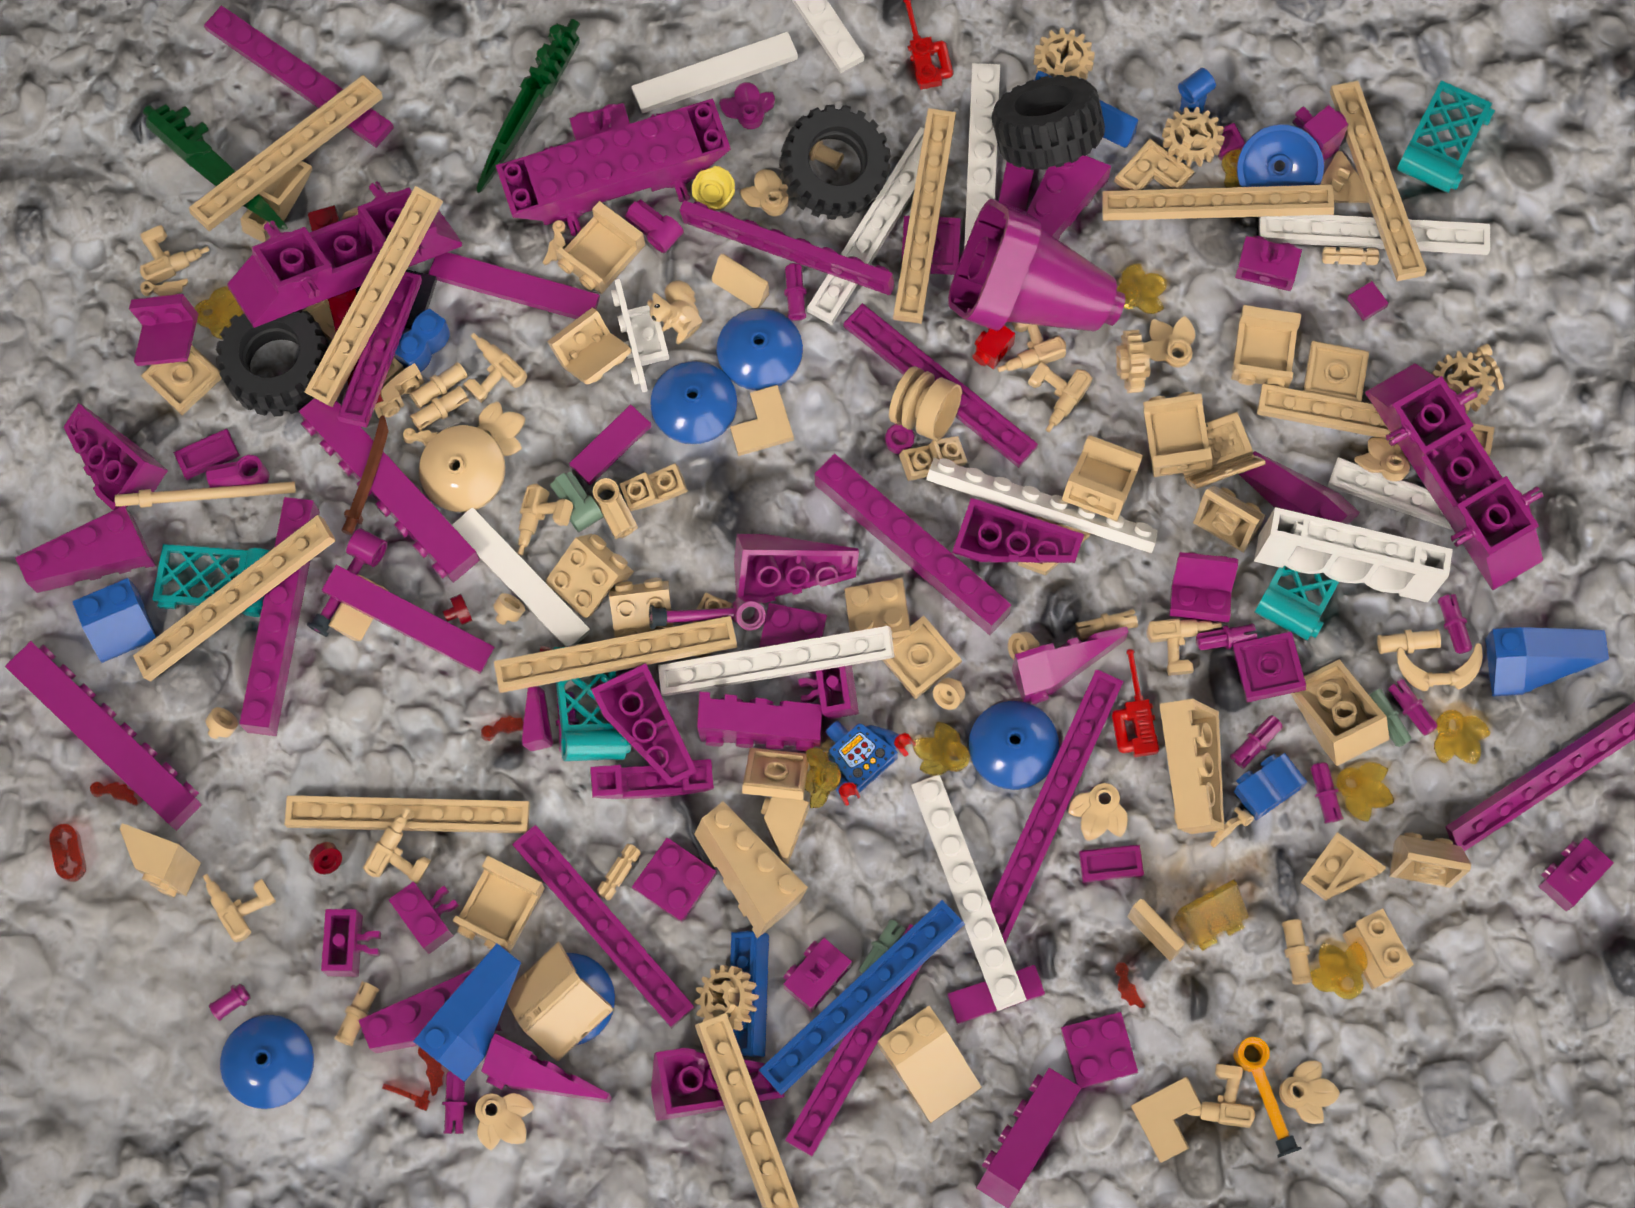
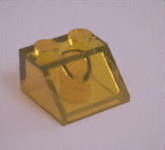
(1212, 916)

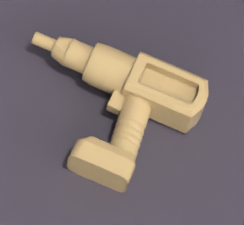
(164, 264)
(1038, 351)
(501, 366)
(1069, 393)
(535, 508)
(1174, 633)
(388, 852)
(232, 913)
(1225, 1109)

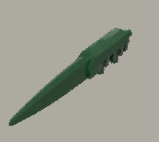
(540, 84)
(194, 151)

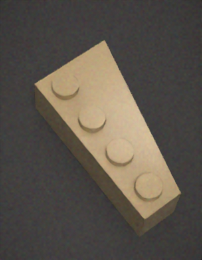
(1194, 764)
(749, 868)

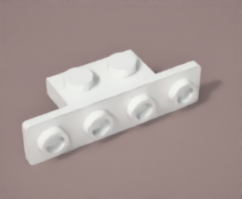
(644, 335)

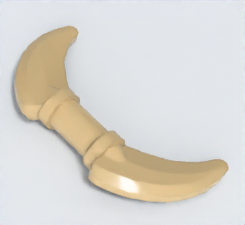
(1423, 680)

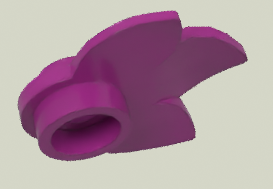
(748, 105)

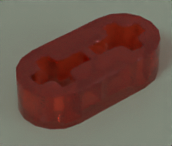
(60, 853)

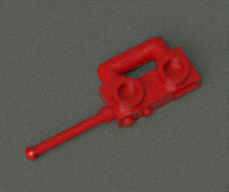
(921, 53)
(1141, 716)

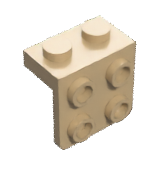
(588, 347)
(587, 573)
(632, 602)

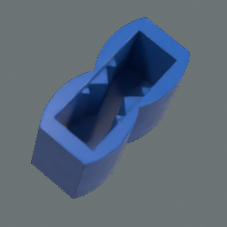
(425, 338)
(1270, 785)

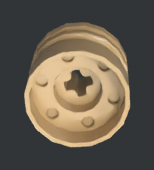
(925, 403)

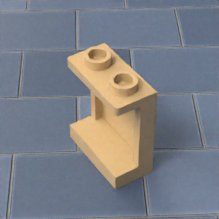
(601, 249)
(1265, 346)
(1177, 434)
(1102, 477)
(499, 905)
(1382, 946)

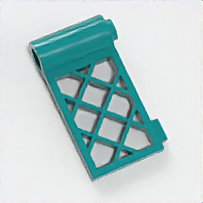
(1431, 162)
(247, 558)
(1295, 611)
(587, 740)

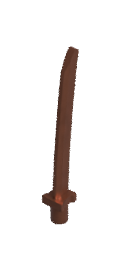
(353, 515)

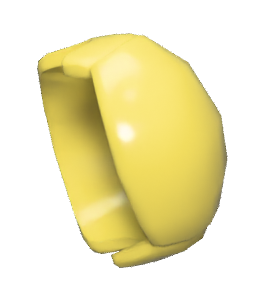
(713, 188)

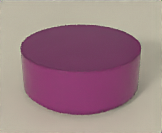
(899, 438)

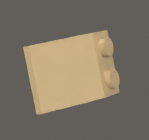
(1228, 517)
(1341, 713)
(1428, 861)
(929, 1064)

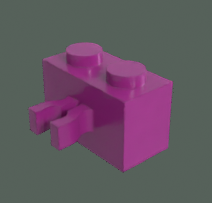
(598, 121)
(1326, 128)
(1268, 263)
(835, 691)
(1575, 873)
(422, 916)
(343, 942)
(816, 974)

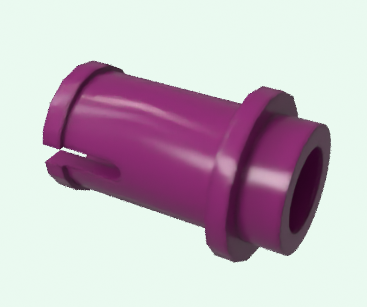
(230, 1001)

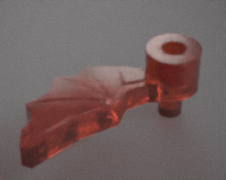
(504, 725)
(116, 790)
(1127, 989)
(433, 1071)
(421, 1102)

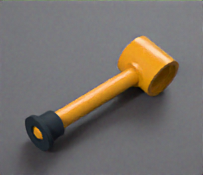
(1286, 1143)

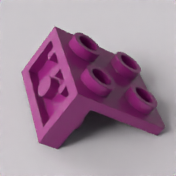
(166, 329)
(1203, 586)

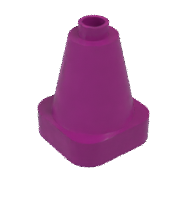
(1029, 277)

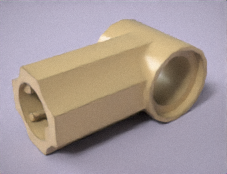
(615, 509)

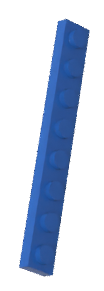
(861, 997)

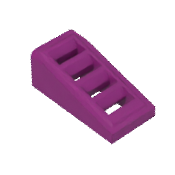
(536, 725)

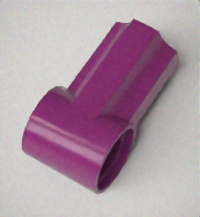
(659, 230)
(237, 473)

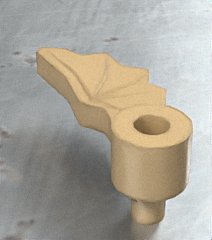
(558, 241)
(165, 289)
(1485, 352)
(410, 436)
(1244, 817)

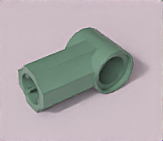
(585, 510)

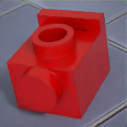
(993, 346)

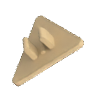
(1345, 181)

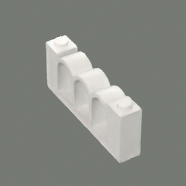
(1353, 554)

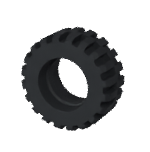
(1048, 122)
(855, 132)
(274, 393)

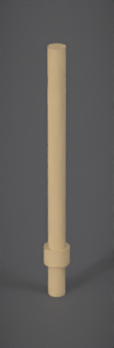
(146, 498)

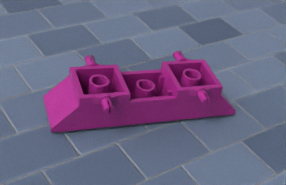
(608, 165)
(307, 267)
(1458, 473)

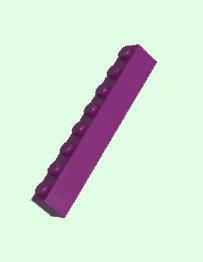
(393, 491)
(912, 544)
(276, 632)
(103, 735)

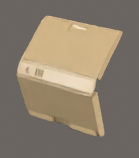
(1229, 451)
(556, 1004)

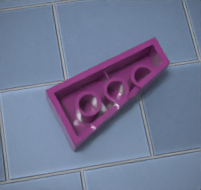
(1066, 192)
(88, 552)
(758, 722)
(403, 1021)
(1028, 1137)

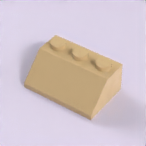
(160, 861)

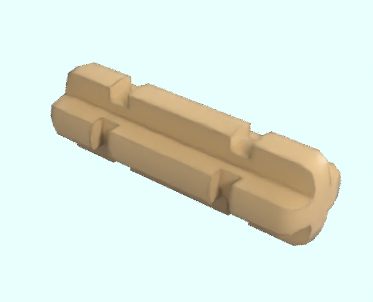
(1350, 255)
(618, 871)

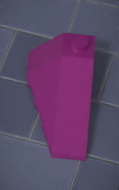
(111, 458)
(1298, 493)
(686, 1086)

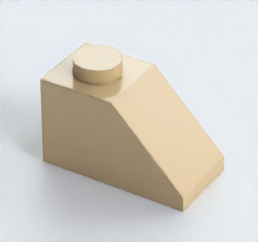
(784, 823)

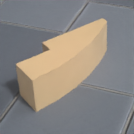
(280, 196)

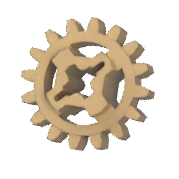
(1054, 49)
(1193, 138)
(1133, 361)
(1468, 373)
(730, 997)

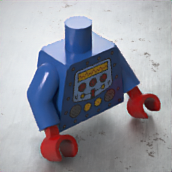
(863, 754)

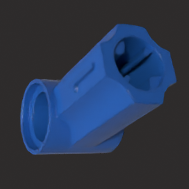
(1195, 90)

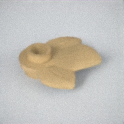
(767, 193)
(1169, 339)
(502, 427)
(1384, 459)
(1098, 816)
(1313, 1092)
(506, 1122)

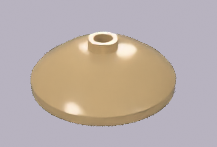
(479, 471)

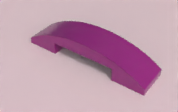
(646, 782)

